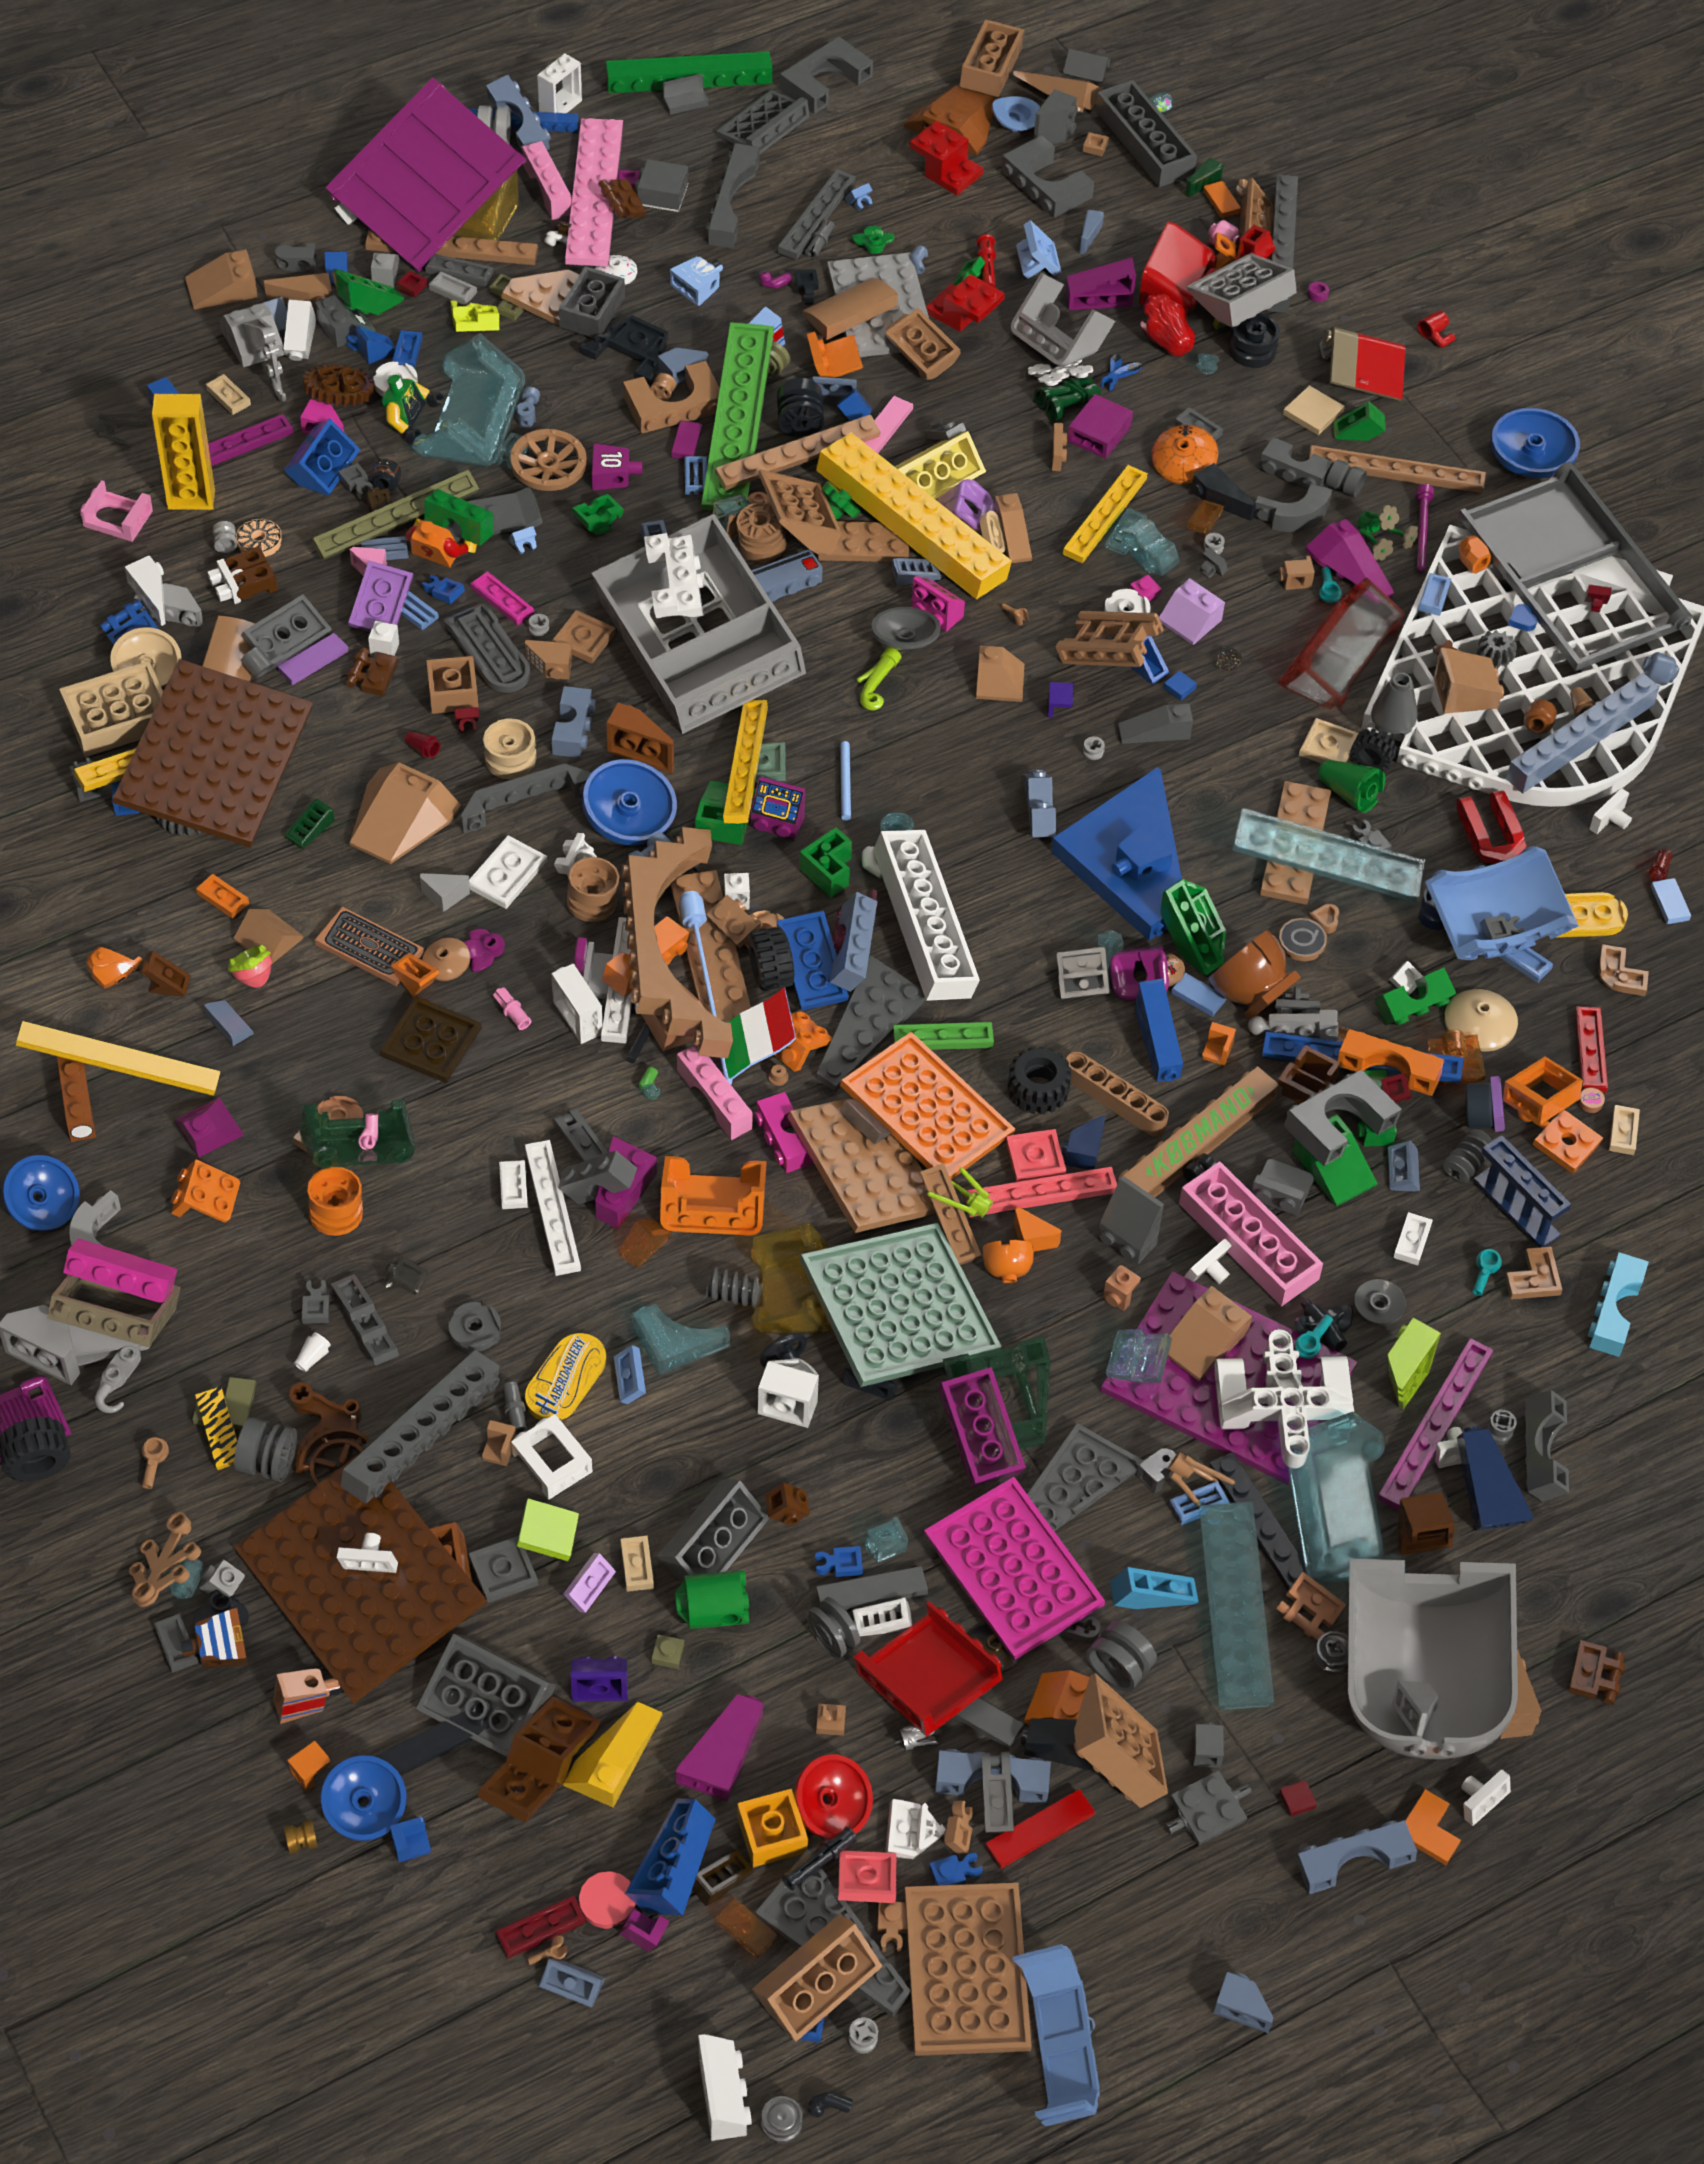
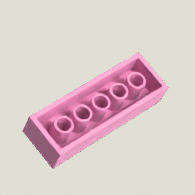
(1257, 1236)

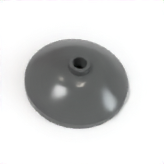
(906, 628)

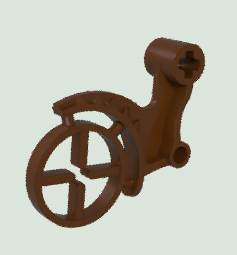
(336, 1422)

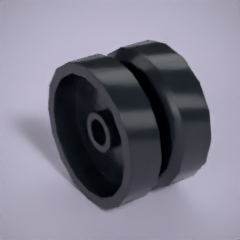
(1255, 341)

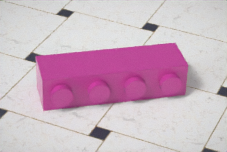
(120, 1270)

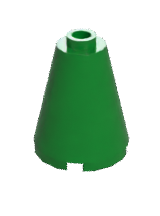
(1353, 782)

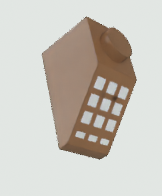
(550, 658)

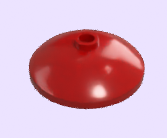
(847, 1794)

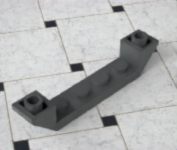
(520, 788)

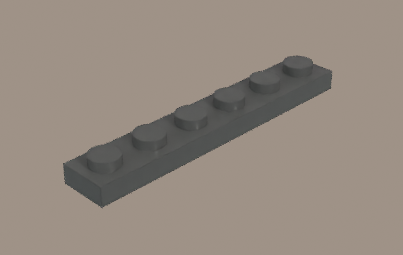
(817, 211)

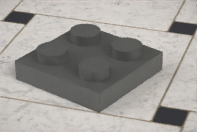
(503, 1569)

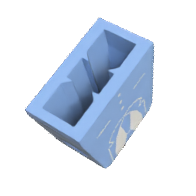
(696, 279)

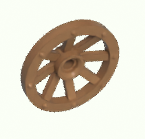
(548, 462)

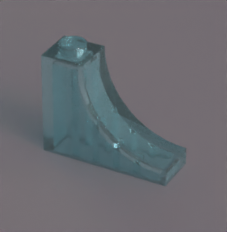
(673, 1344)

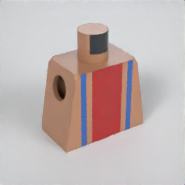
(302, 1693)

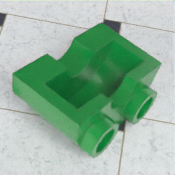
(599, 514)

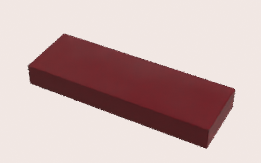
(540, 1927)

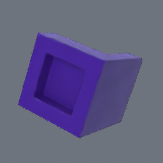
(1059, 696)

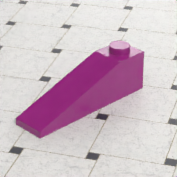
(1347, 553)

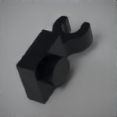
(808, 282)

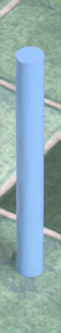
(845, 781)

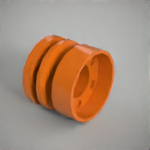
(335, 1201)

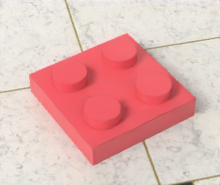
(1035, 1155)
(867, 1876)

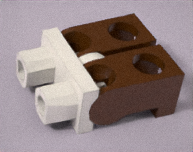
(243, 576)

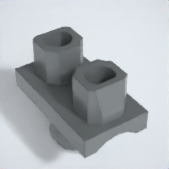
(1294, 1003)

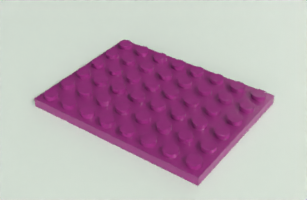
(1193, 1404)

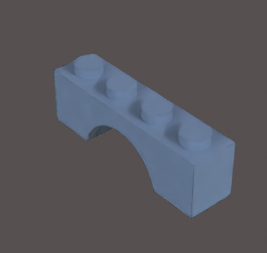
(506, 94)
(852, 961)
(959, 1770)
(1388, 1844)

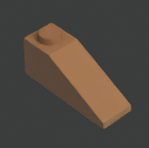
(300, 288)
(1014, 527)

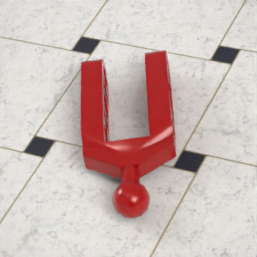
(1478, 835)

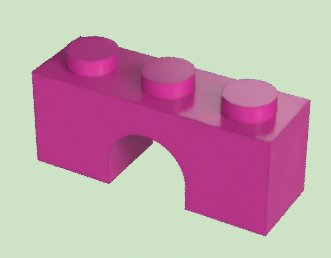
(788, 1148)

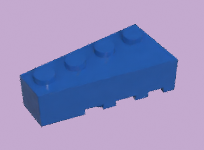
(672, 1860)

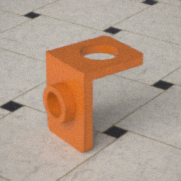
(1226, 254)

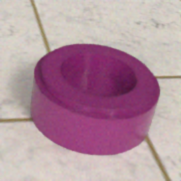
(1318, 291)

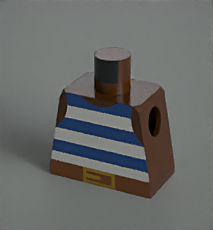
(218, 1641)

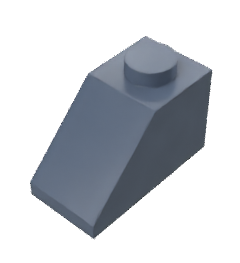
(675, 360)
(1243, 2003)

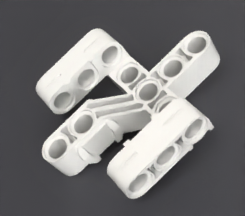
(1240, 1406)

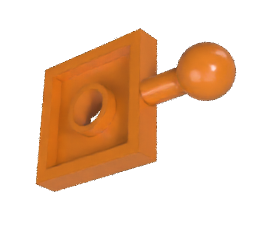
(1565, 1126)

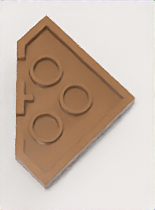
(541, 293)

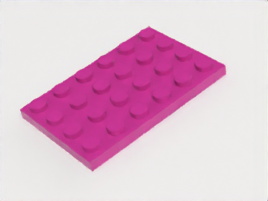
(1014, 1568)

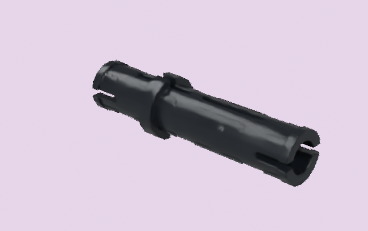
(829, 1851)

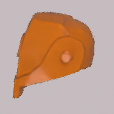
(110, 967)

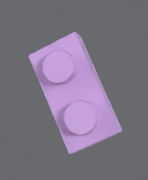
(589, 1582)

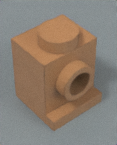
(1297, 574)

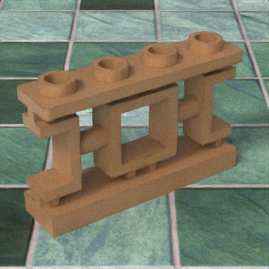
(1093, 648)

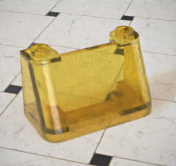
(787, 1293)

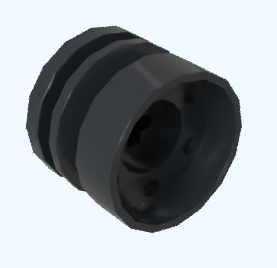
(800, 407)

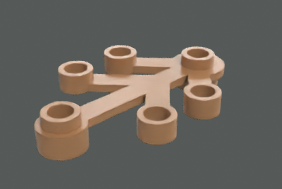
(147, 1590)

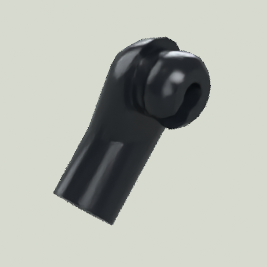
(827, 2100)

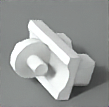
(574, 851)

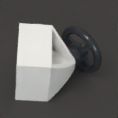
(789, 1383)

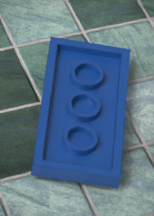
(813, 960)

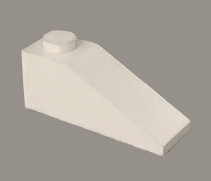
(147, 582)

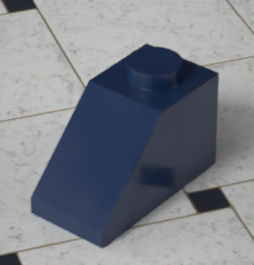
(1084, 1144)

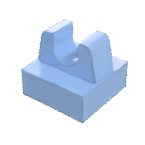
(521, 537)

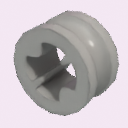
(1215, 542)
(538, 630)
(1092, 742)

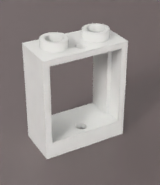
(568, 71)
(577, 1003)

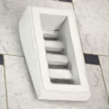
(895, 1625)

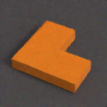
(1424, 1830)

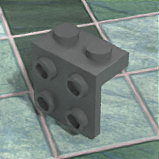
(1282, 1186)

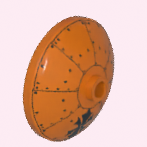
(1180, 463)

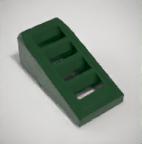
(1207, 174)
(319, 812)

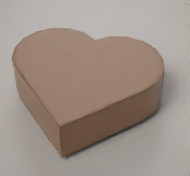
(1326, 917)

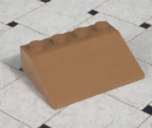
(802, 511)
(1120, 1744)

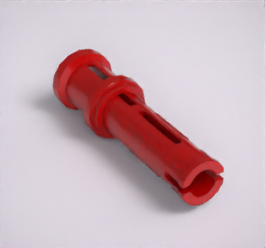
(988, 254)

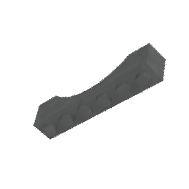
(742, 167)

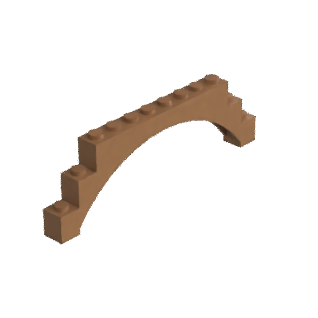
(654, 985)

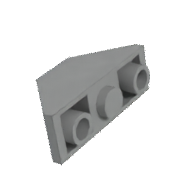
(179, 606)

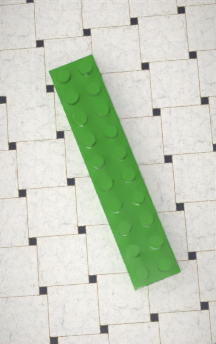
(738, 405)

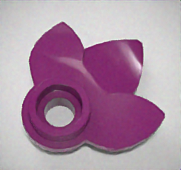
(480, 949)

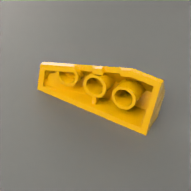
(612, 1758)

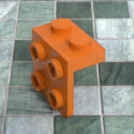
(808, 1037)
(205, 1191)

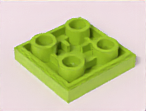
(547, 1529)

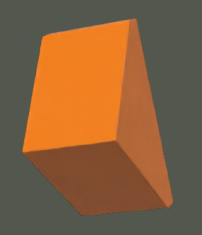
(414, 973)
(1036, 1231)

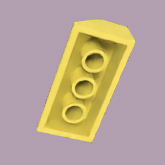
(944, 465)

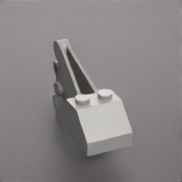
(255, 339)
(63, 1348)

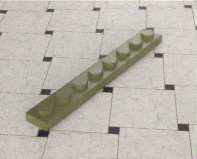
(389, 517)

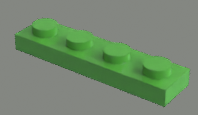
(949, 1035)

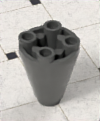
(1396, 706)

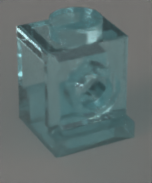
(886, 1548)

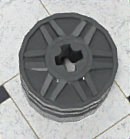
(265, 1449)

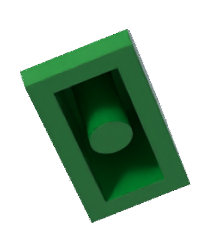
(1360, 424)

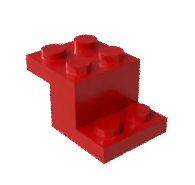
(946, 157)
(965, 303)

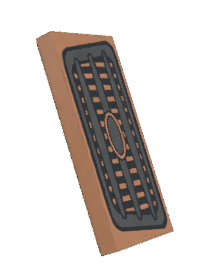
(366, 944)

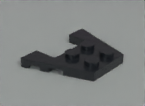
(634, 339)

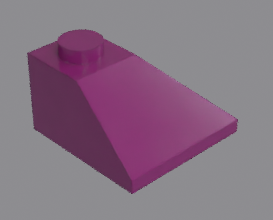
(208, 1127)

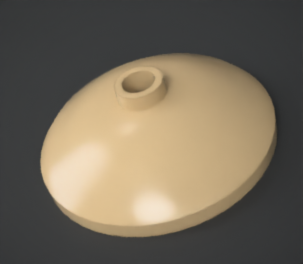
(143, 646)
(1493, 1026)

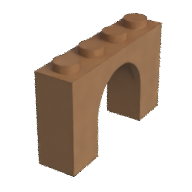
(655, 414)

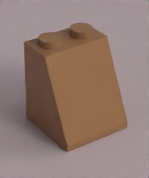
(1466, 682)

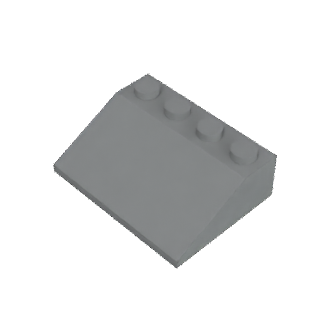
(1244, 288)

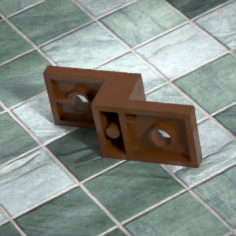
(538, 1759)

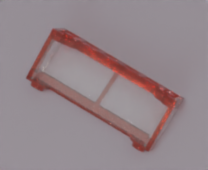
(1342, 645)

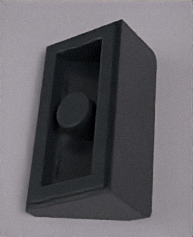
(883, 1389)

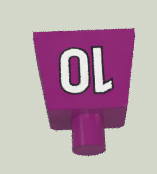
(612, 467)

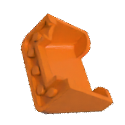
(712, 1202)

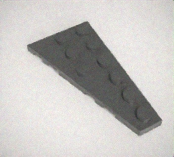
(868, 1021)
(1080, 1475)
(808, 1909)

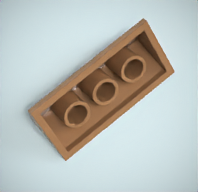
(1255, 210)

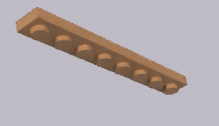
(472, 249)
(793, 453)

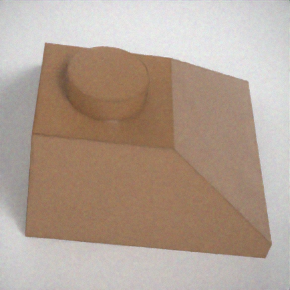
(999, 675)

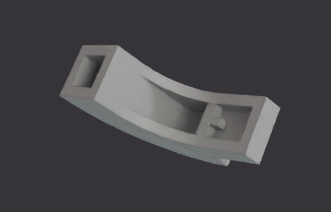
(90, 1218)

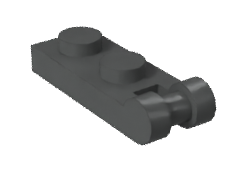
(579, 1135)
(997, 1793)

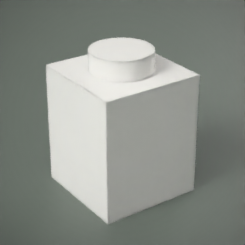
(383, 638)

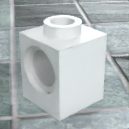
(737, 886)

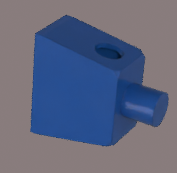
(1141, 855)

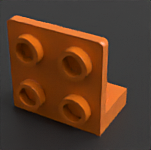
(835, 357)

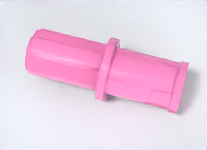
(512, 1008)

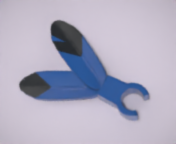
(1119, 371)

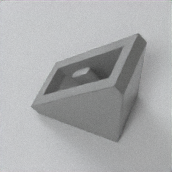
(445, 889)

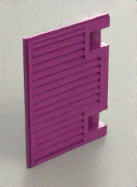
(18, 1405)

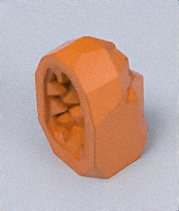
(1474, 554)

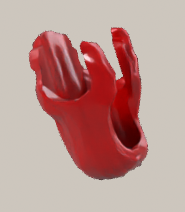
(1167, 325)

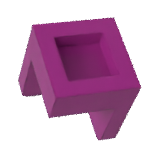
(643, 1930)

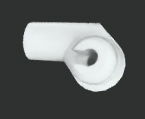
(552, 237)

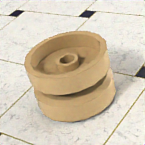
(509, 748)

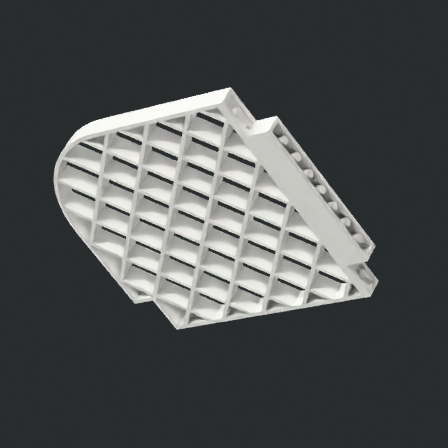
(1627, 593)

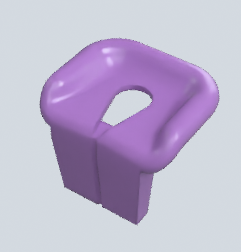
(955, 502)

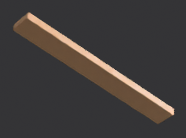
(1406, 469)

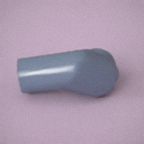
(916, 258)

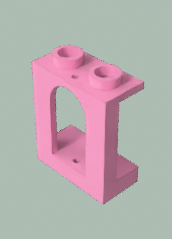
(137, 511)

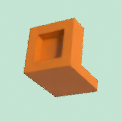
(1219, 1043)
(307, 1764)

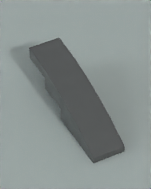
(364, 1319)

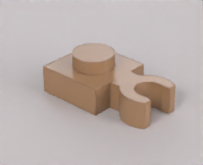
(958, 1831)
(891, 1921)

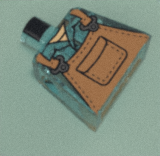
(727, 513)

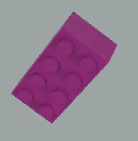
(981, 1427)

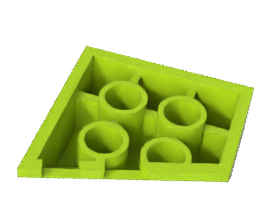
(1411, 1359)

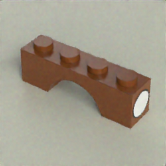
(76, 1099)

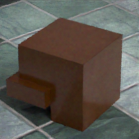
(1308, 1075)
(1424, 1524)

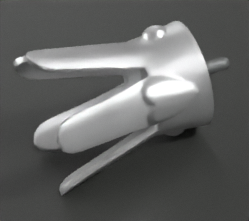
(913, 1737)

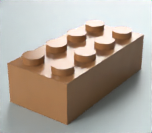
(991, 58)

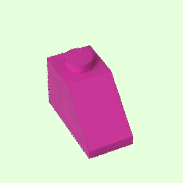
(316, 413)

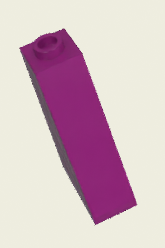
(721, 1752)

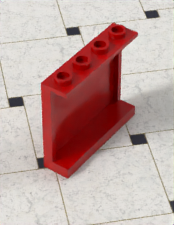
(930, 1670)

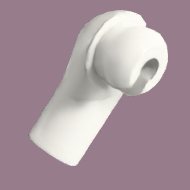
(869, 861)

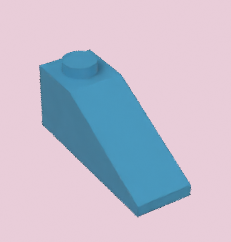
(1152, 1589)

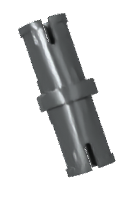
(819, 239)
(514, 1407)

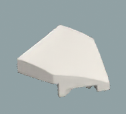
(911, 1829)

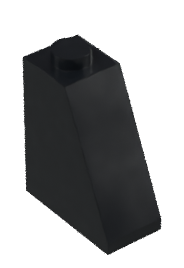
(1053, 1742)

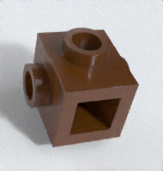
(787, 1504)

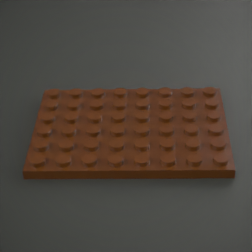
(213, 753)
(359, 1619)

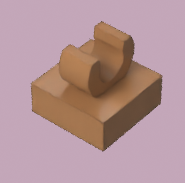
(831, 1719)

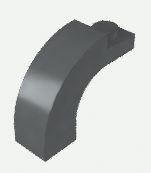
(1296, 515)

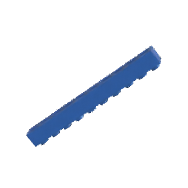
(551, 121)

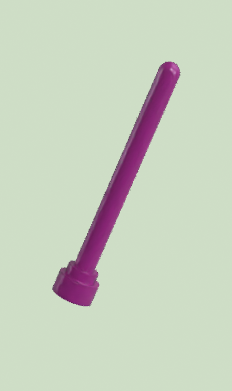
(1424, 495)

